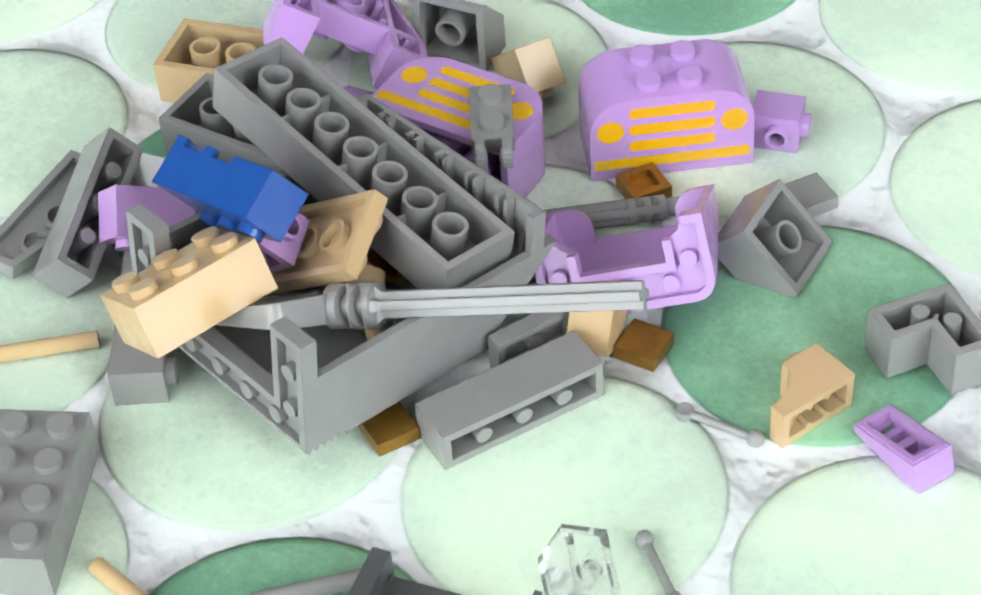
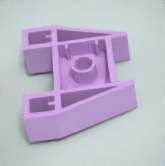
(360, 24)

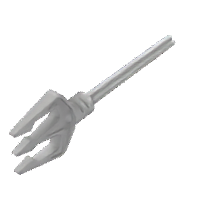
(370, 304)

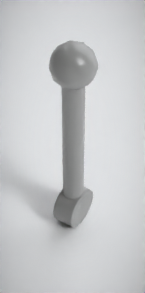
(685, 412)
(645, 539)

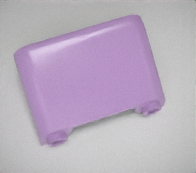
(673, 260)

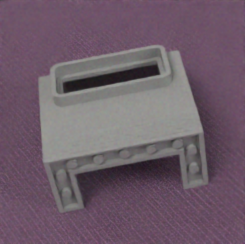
(332, 380)

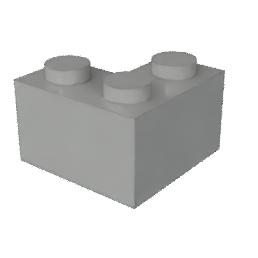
(927, 330)

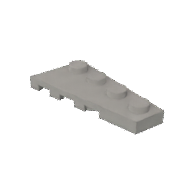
(29, 225)

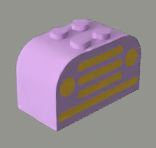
(436, 99)
(665, 106)

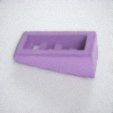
(901, 446)

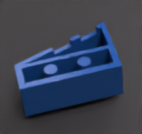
(230, 194)

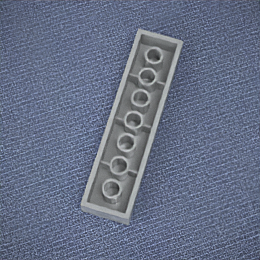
(341, 148)

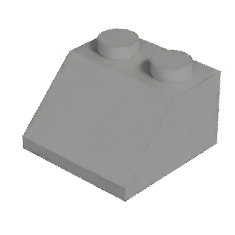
(460, 30)
(772, 241)

